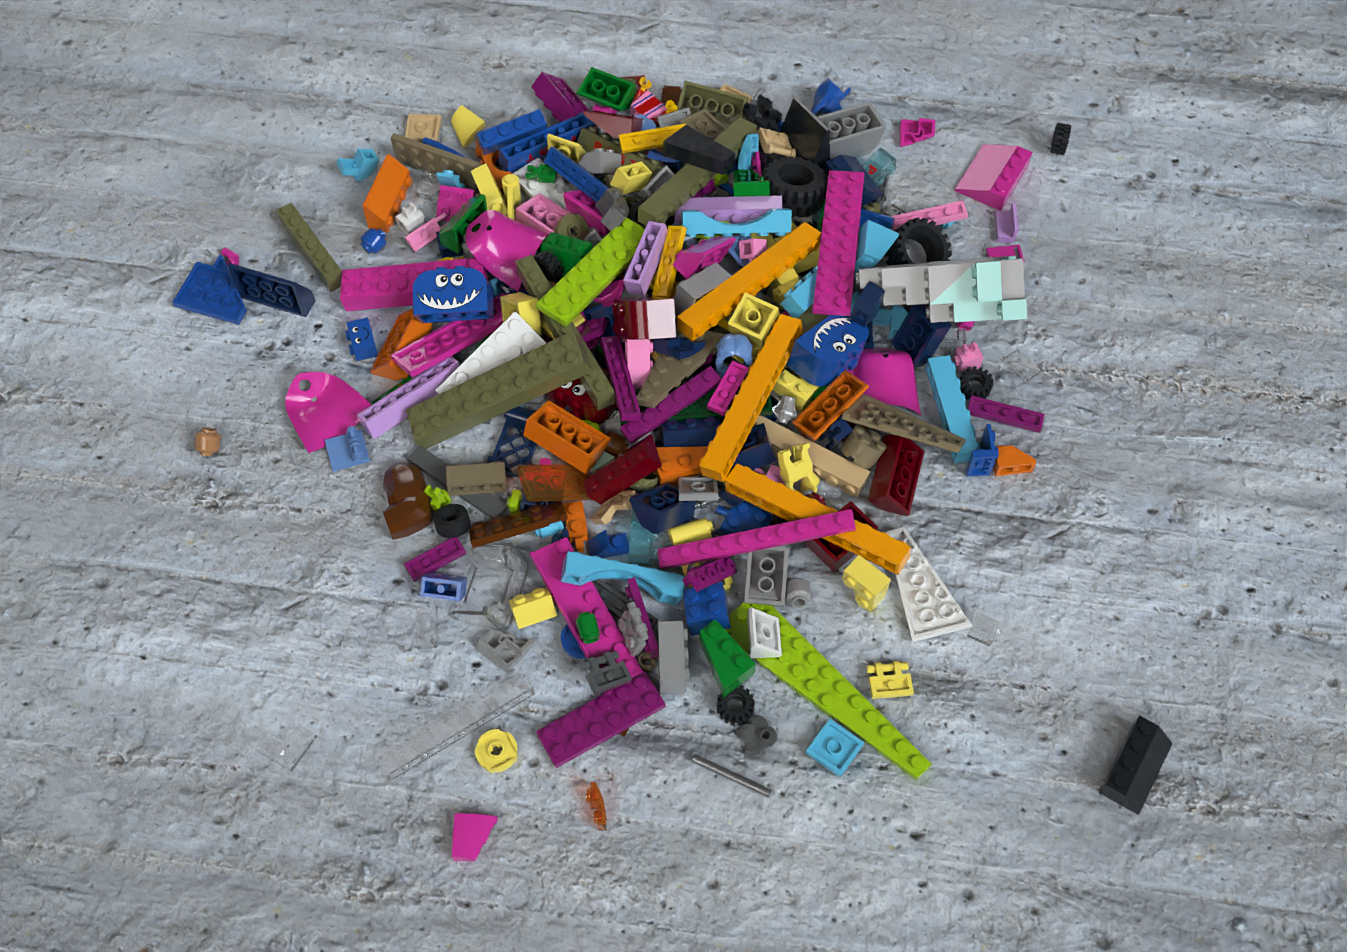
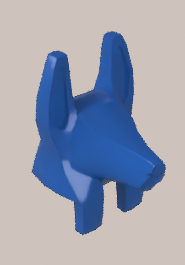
(828, 98)

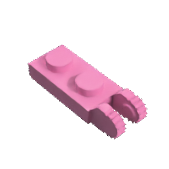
(425, 233)

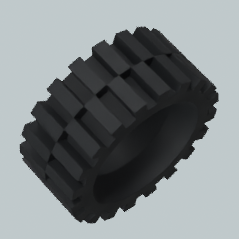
(926, 235)

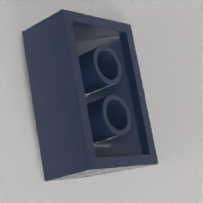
(850, 163)
(919, 335)
(690, 432)
(756, 449)
(661, 509)

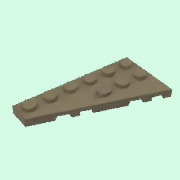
(670, 371)
(884, 417)

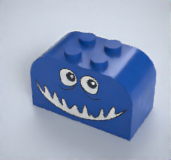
(452, 295)
(828, 350)

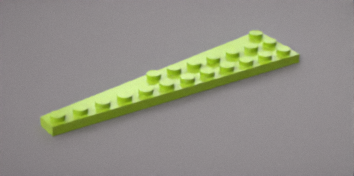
(828, 690)

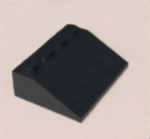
(807, 134)

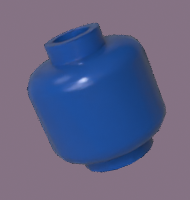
(373, 240)

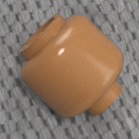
(207, 441)

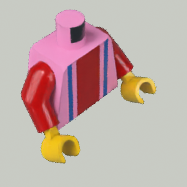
(648, 104)

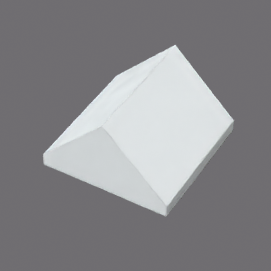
(763, 634)

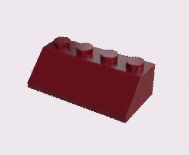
(622, 471)
(896, 475)

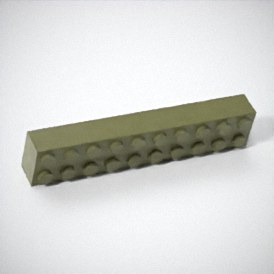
(499, 390)

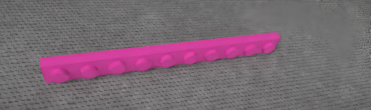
(756, 539)

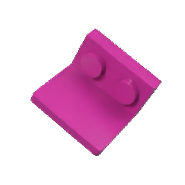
(452, 199)

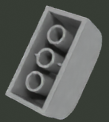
(853, 130)

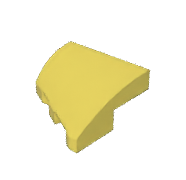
(466, 125)

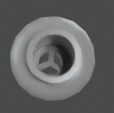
(798, 592)

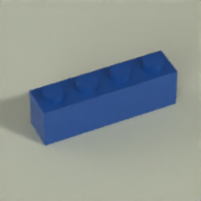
(510, 131)

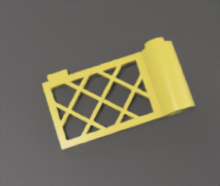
(511, 193)
(691, 532)

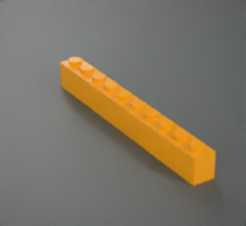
(749, 279)
(751, 398)
(793, 506)

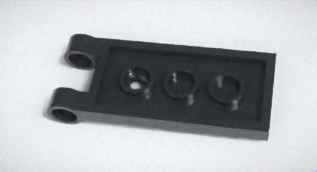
(767, 121)

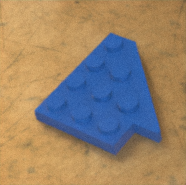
(211, 293)

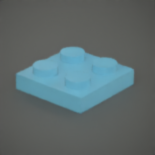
(834, 748)

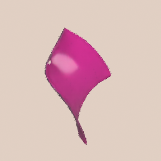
(502, 245)
(889, 378)
(327, 416)

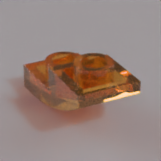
(596, 802)

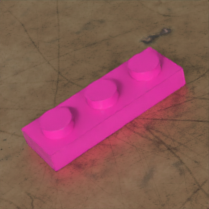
(728, 388)

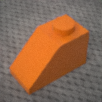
(1012, 461)

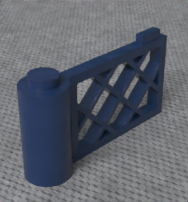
(516, 419)

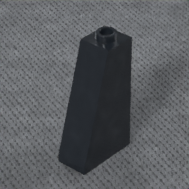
(698, 150)

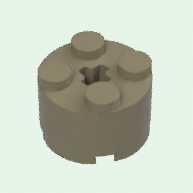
(863, 447)

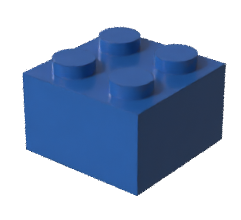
(705, 607)

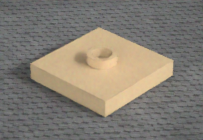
(423, 126)

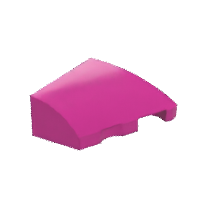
(915, 131)
(470, 834)

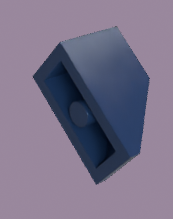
(867, 304)

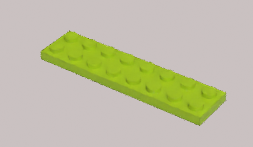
(592, 274)

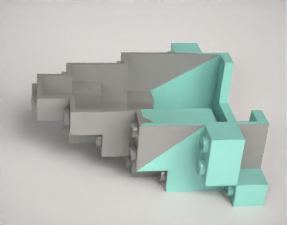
(955, 288)

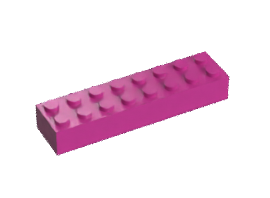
(390, 284)

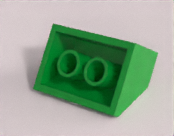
(607, 89)
(452, 234)
(567, 249)

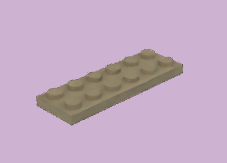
(431, 158)

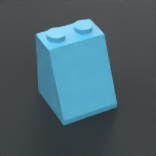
(872, 244)

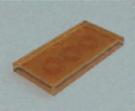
(552, 482)

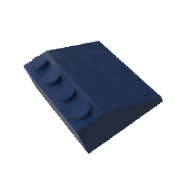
(272, 291)

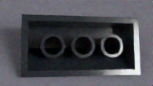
(1137, 765)

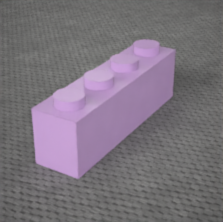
(645, 259)

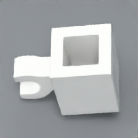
(410, 219)

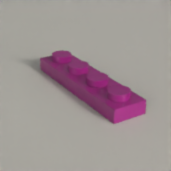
(1006, 414)
(632, 591)

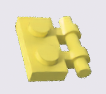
(889, 685)

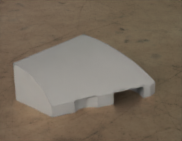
(503, 649)

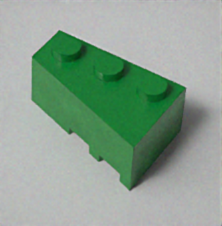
(749, 184)
(727, 659)

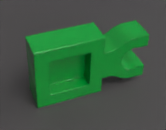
(543, 173)

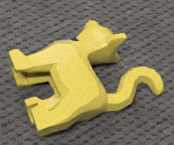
(798, 469)

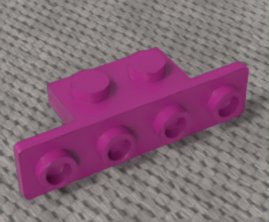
(709, 574)

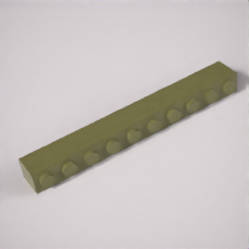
(691, 178)
(537, 286)

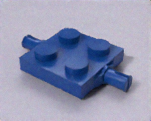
(743, 518)

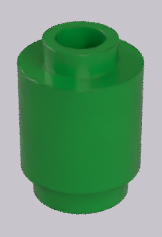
(588, 627)

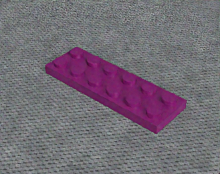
(600, 719)

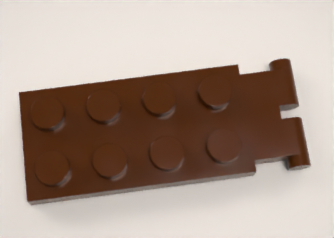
(516, 523)

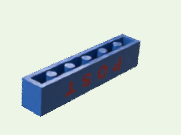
(530, 148)

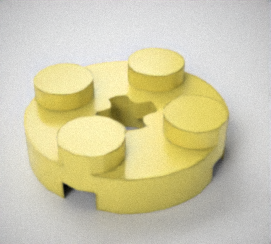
(493, 762)

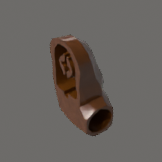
(408, 503)

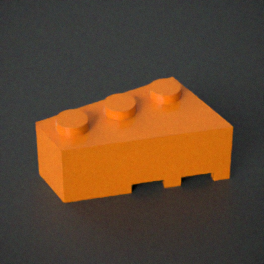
(678, 463)

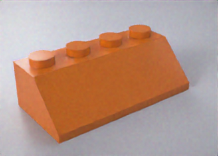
(387, 194)
(403, 333)
(829, 405)
(566, 436)

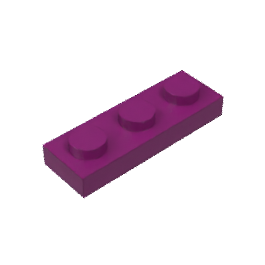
(435, 558)

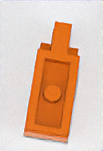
(576, 524)

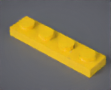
(646, 139)
(666, 271)

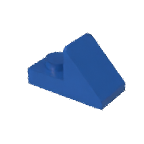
(608, 546)

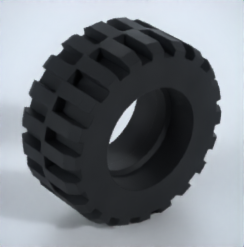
(799, 184)

